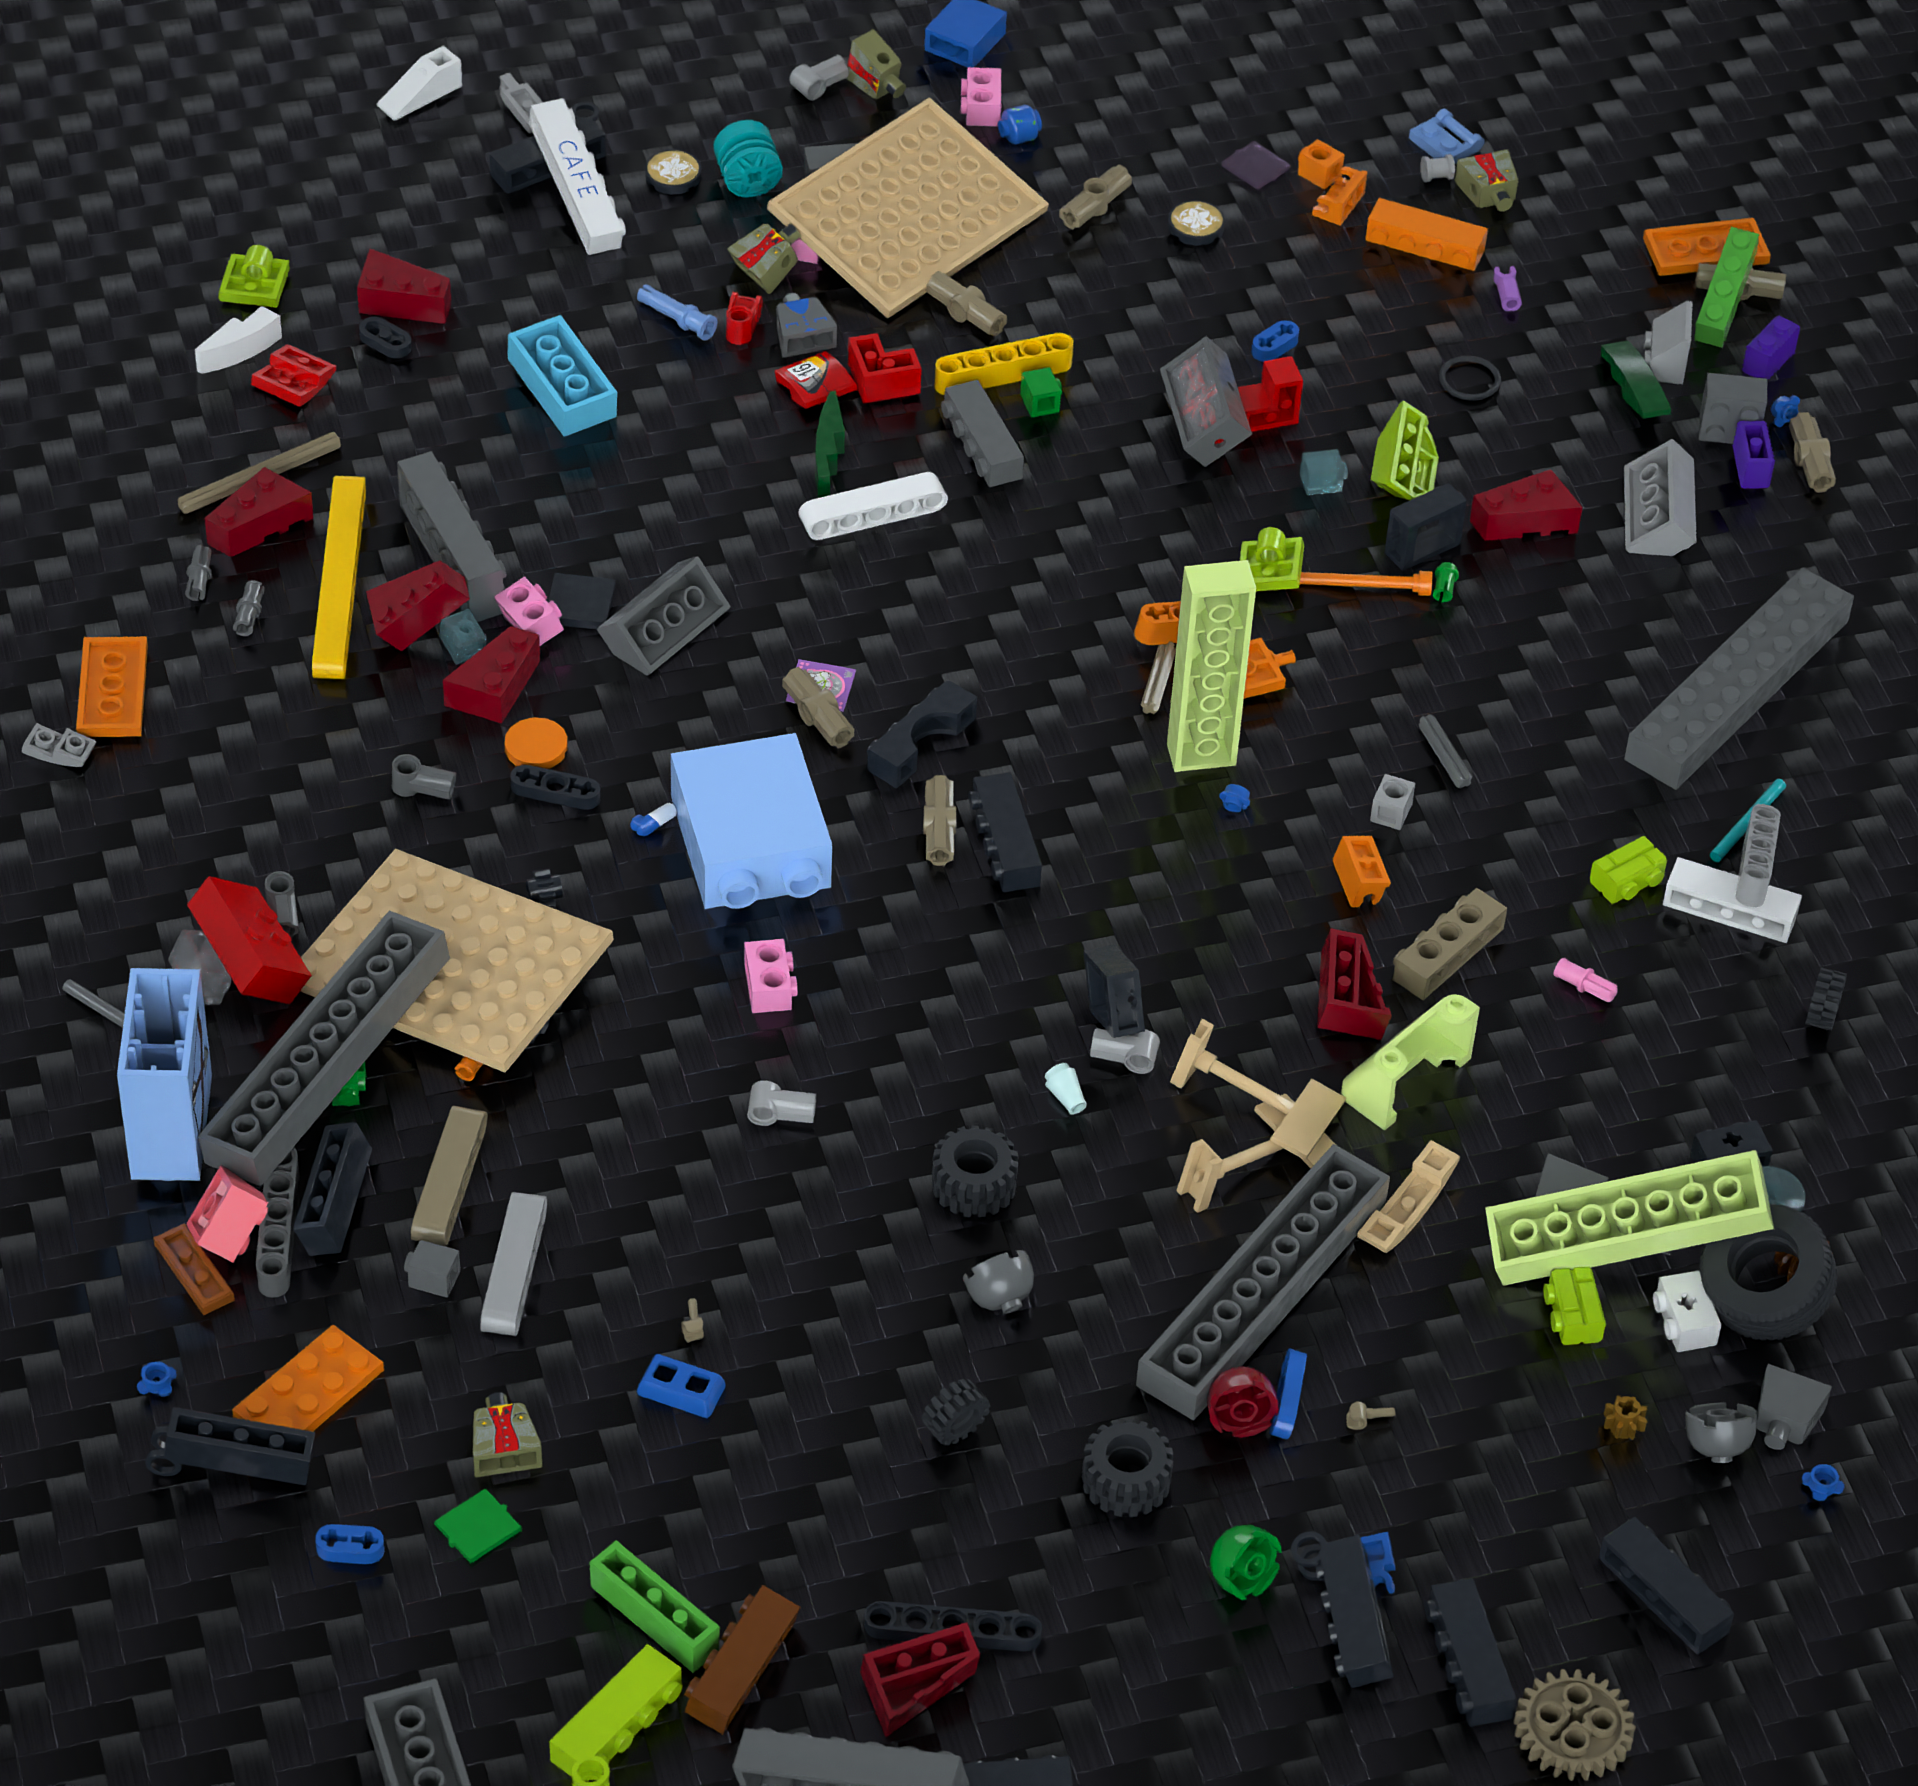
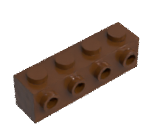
(742, 1658)

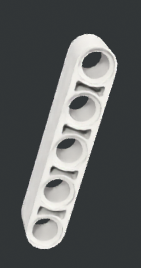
(872, 505)

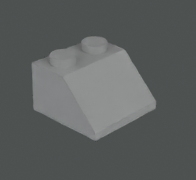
(1669, 344)

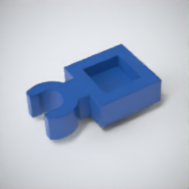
(1380, 1559)

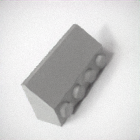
(1660, 501)

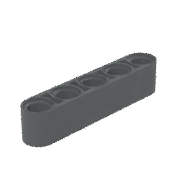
(276, 1229)

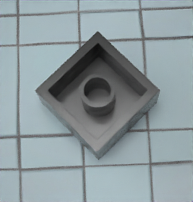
(1727, 402)

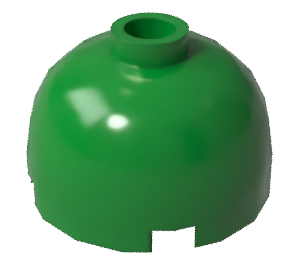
(1245, 1560)

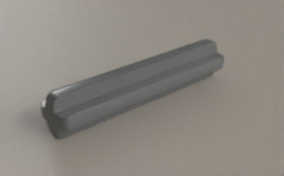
(1445, 751)

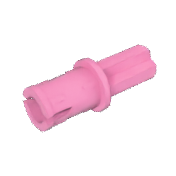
(1585, 980)

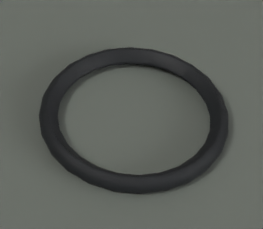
(1470, 396)

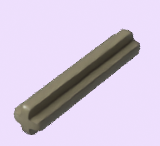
(1158, 677)

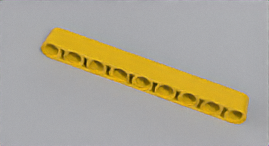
(339, 578)

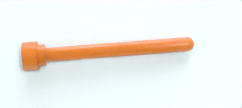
(1418, 583)

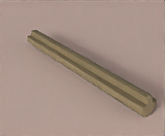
(277, 464)

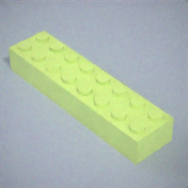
(1211, 665)
(1629, 1217)

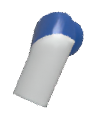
(653, 820)

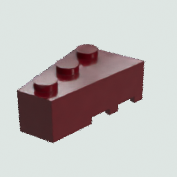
(402, 290)
(1526, 506)
(255, 511)
(416, 603)
(494, 675)
(1348, 989)
(917, 1673)

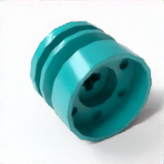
(748, 158)

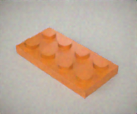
(1685, 246)
(112, 686)
(312, 1383)

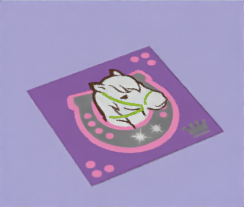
(829, 677)

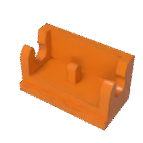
(1342, 196)
(1360, 869)

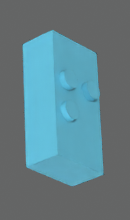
(562, 375)

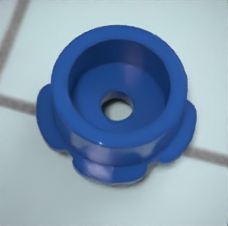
(1235, 797)

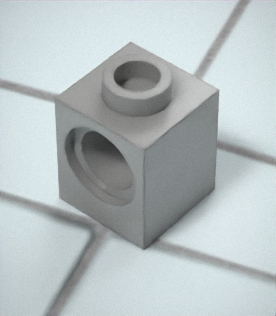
(1392, 802)

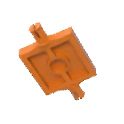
(1263, 669)

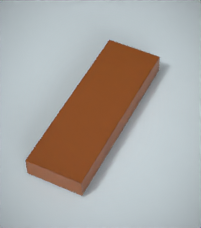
(194, 1269)

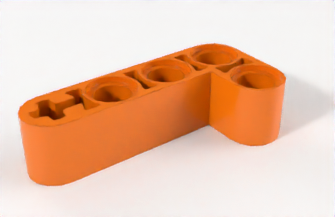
(1158, 623)

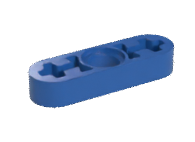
(1288, 1393)

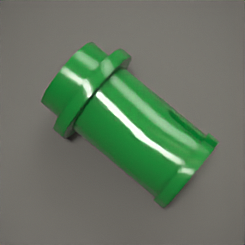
(1446, 576)

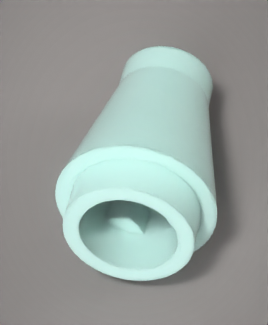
(1065, 1086)

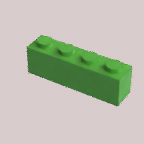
(1726, 287)
(654, 1606)

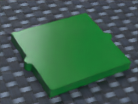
(478, 1525)

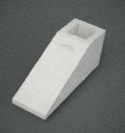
(423, 83)

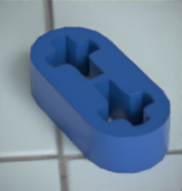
(1278, 344)
(350, 1544)

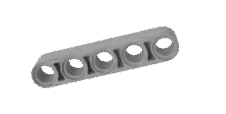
(1758, 855)
(514, 1264)

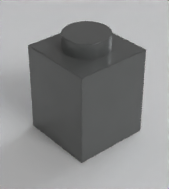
(432, 1268)

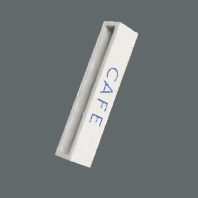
(576, 176)

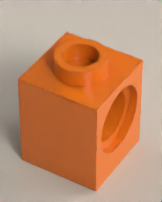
(1320, 164)

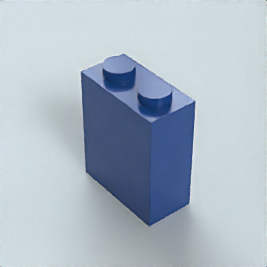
(965, 31)

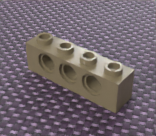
(1449, 943)

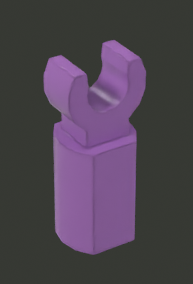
(1508, 289)

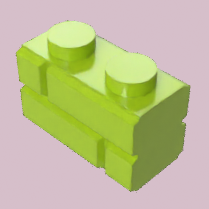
(1628, 870)
(1575, 1306)

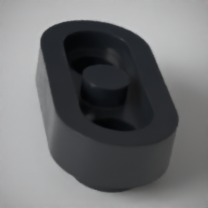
(385, 337)

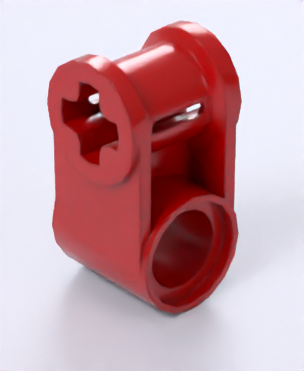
(742, 318)

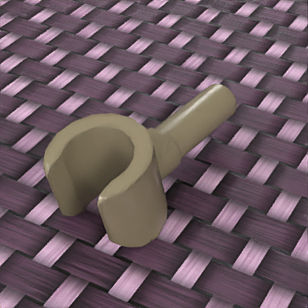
(693, 1328)
(1360, 1413)

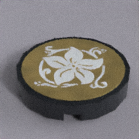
(673, 171)
(1196, 222)

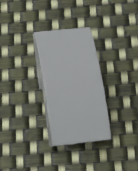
(58, 748)

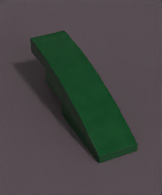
(1637, 380)
(829, 443)

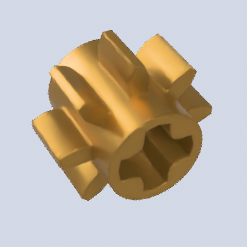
(1625, 1417)

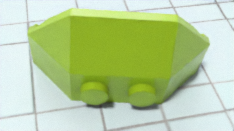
(1405, 455)

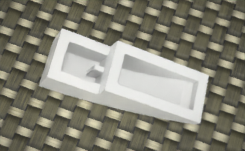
(239, 341)

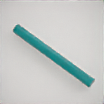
(1740, 828)

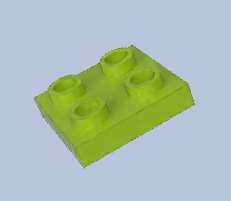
(254, 278)
(1274, 560)

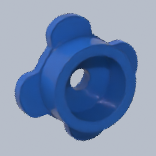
(1785, 409)
(156, 1371)
(1824, 1474)

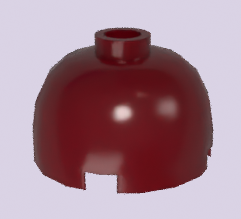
(1242, 1402)

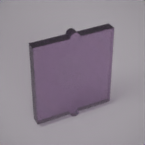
(1255, 165)

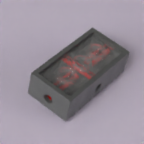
(1205, 401)

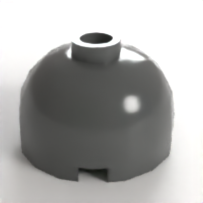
(1001, 1282)
(1720, 1430)

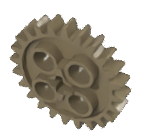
(1595, 1746)

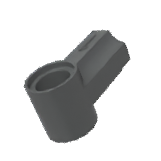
(412, 777)
(281, 899)

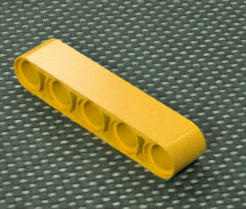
(1004, 362)

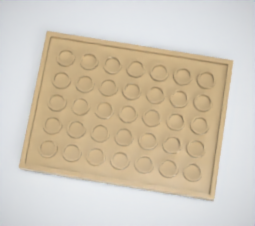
(908, 206)
(506, 953)

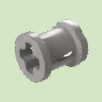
(1437, 168)

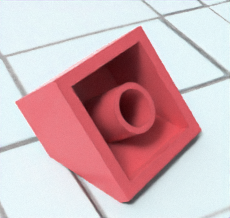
(227, 1215)

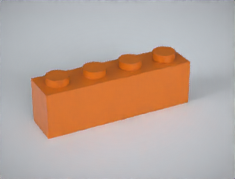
(1426, 234)

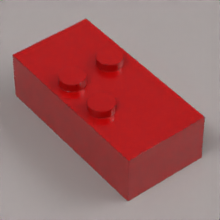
(249, 940)

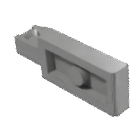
(518, 99)

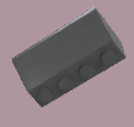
(664, 616)

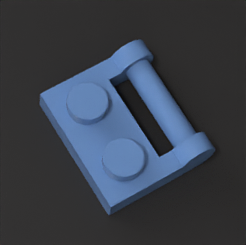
(1438, 142)

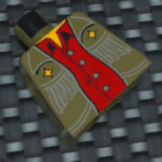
(874, 66)
(1488, 179)
(766, 255)
(504, 1438)

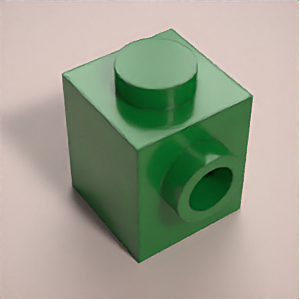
(1041, 392)

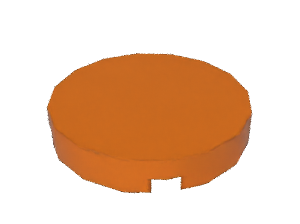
(536, 743)

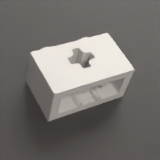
(1687, 1311)

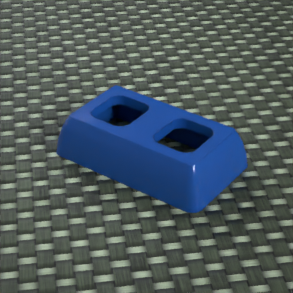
(675, 1393)

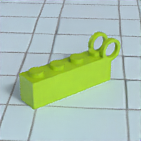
(615, 1717)

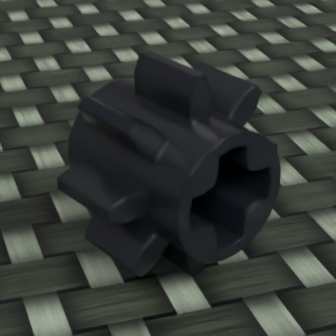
(544, 887)

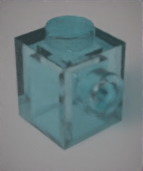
(1323, 472)
(462, 635)

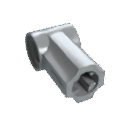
(814, 80)
(1135, 1050)
(771, 1103)

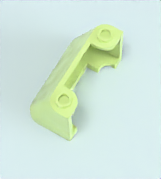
(1437, 1035)

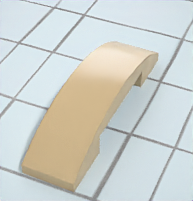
(1411, 1199)

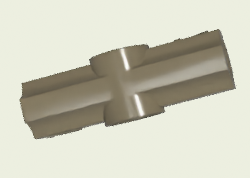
(1095, 197)
(1758, 282)
(966, 303)
(1812, 452)
(818, 707)
(939, 820)

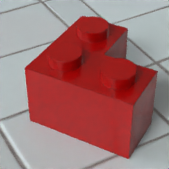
(881, 373)
(1277, 397)

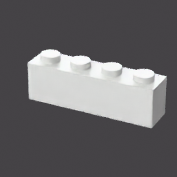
(1712, 896)

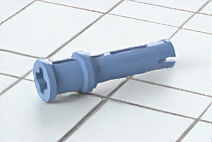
(686, 315)

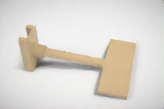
(1304, 1119)
(1206, 1167)

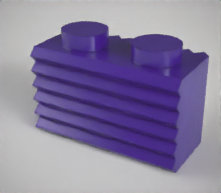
(1771, 348)
(1753, 454)

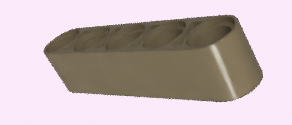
(449, 1175)

